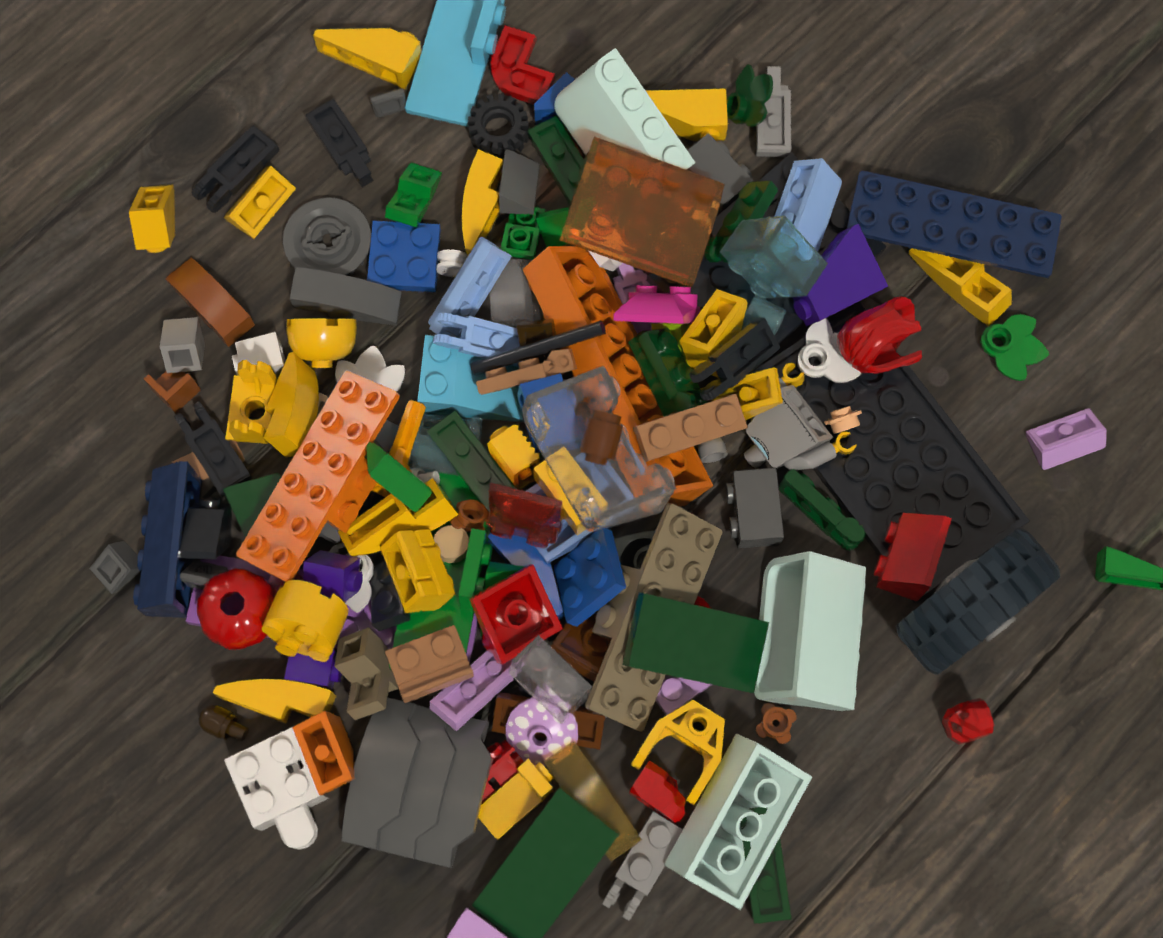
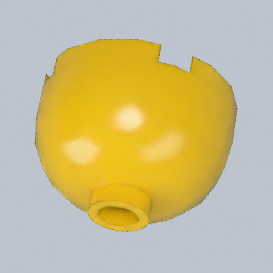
(321, 339)

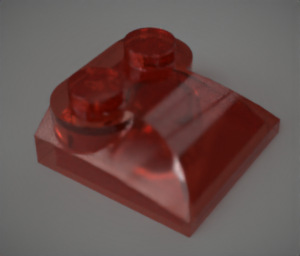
(524, 515)

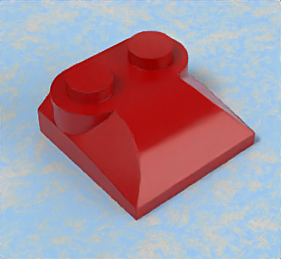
(514, 614)

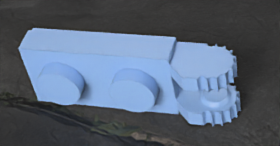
(477, 336)

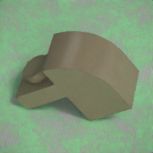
(365, 664)

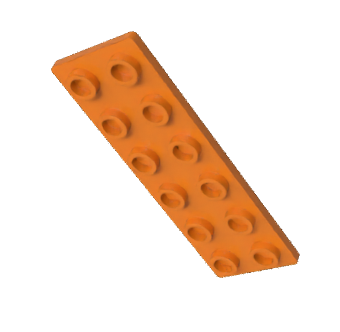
(324, 479)

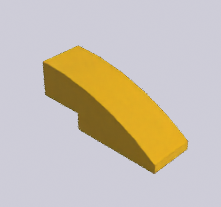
(481, 198)
(966, 284)
(292, 406)
(391, 516)
(277, 697)

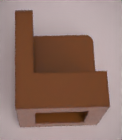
(174, 389)

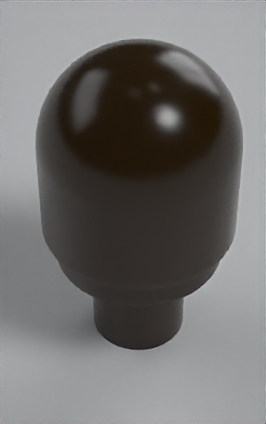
(221, 723)

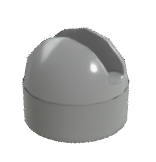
(712, 451)

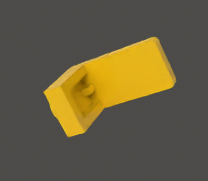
(516, 798)

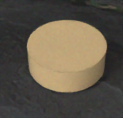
(452, 543)

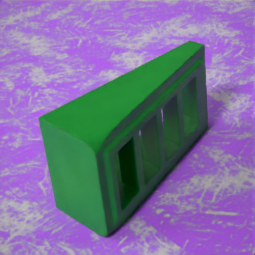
(1123, 569)

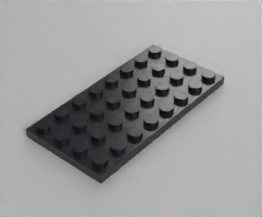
(905, 460)

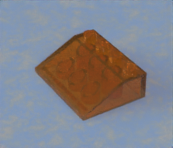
(642, 212)

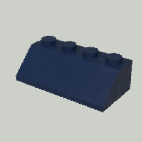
(169, 497)

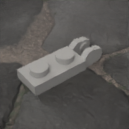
(644, 862)

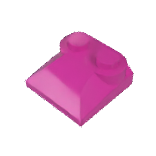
(649, 306)

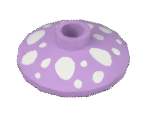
(531, 718)

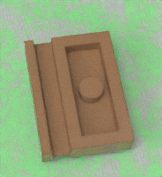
(429, 664)

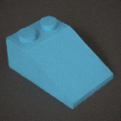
(451, 386)

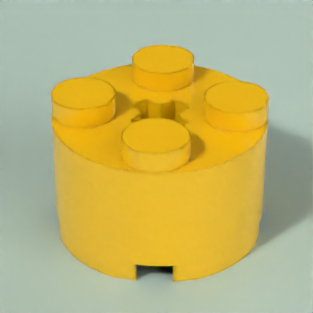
(305, 620)

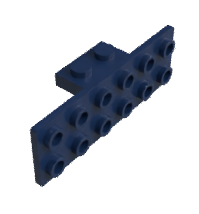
(955, 224)

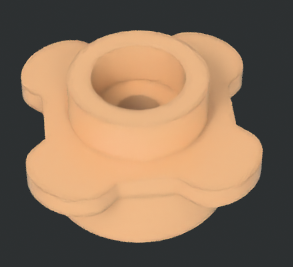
(843, 419)

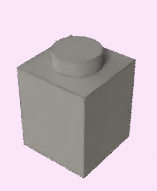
(182, 345)

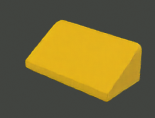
(260, 202)

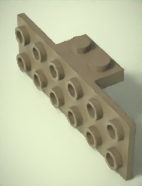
(670, 570)

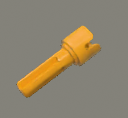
(404, 438)

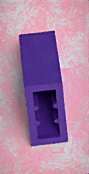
(847, 278)

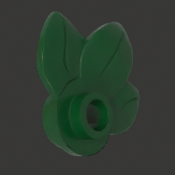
(747, 102)

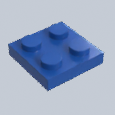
(404, 255)
(589, 576)

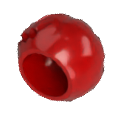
(245, 627)

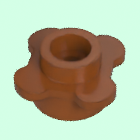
(470, 515)
(785, 719)

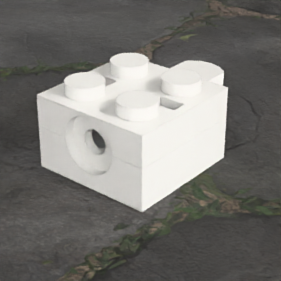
(277, 788)

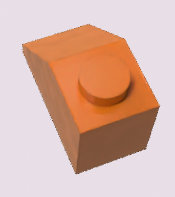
(326, 751)

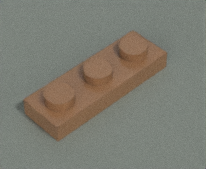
(690, 427)

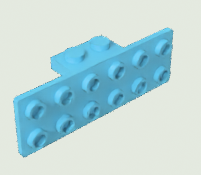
(454, 59)

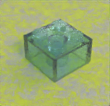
(773, 257)

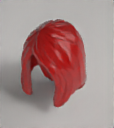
(874, 336)

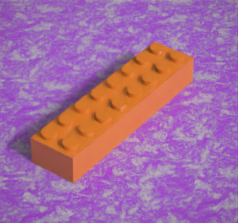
(579, 293)

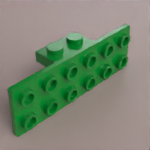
(465, 576)

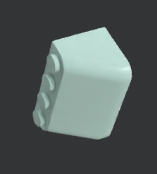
(616, 108)
(811, 631)

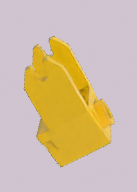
(250, 392)
(706, 742)

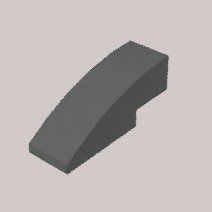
(344, 296)

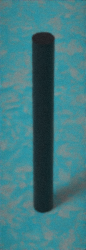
(538, 348)

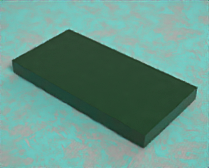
(695, 643)
(546, 867)

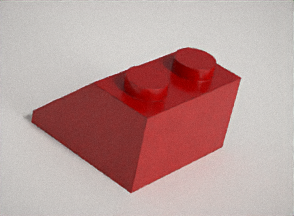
(912, 554)

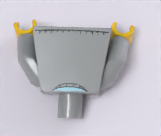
(791, 432)

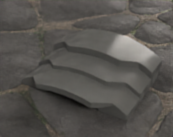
(417, 784)

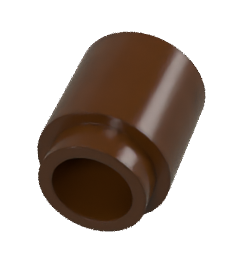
(601, 437)

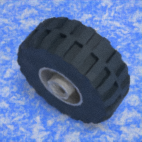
(978, 601)

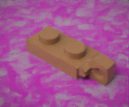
(529, 370)

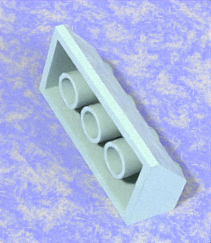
(712, 840)

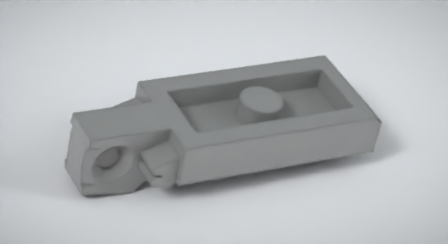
(774, 133)

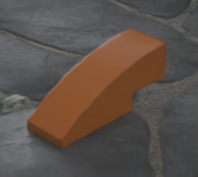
(210, 301)

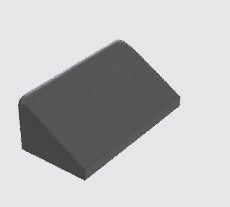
(518, 184)

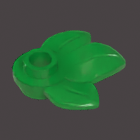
(1018, 347)

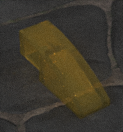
(577, 775)

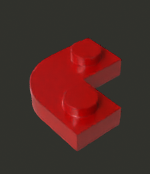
(511, 68)

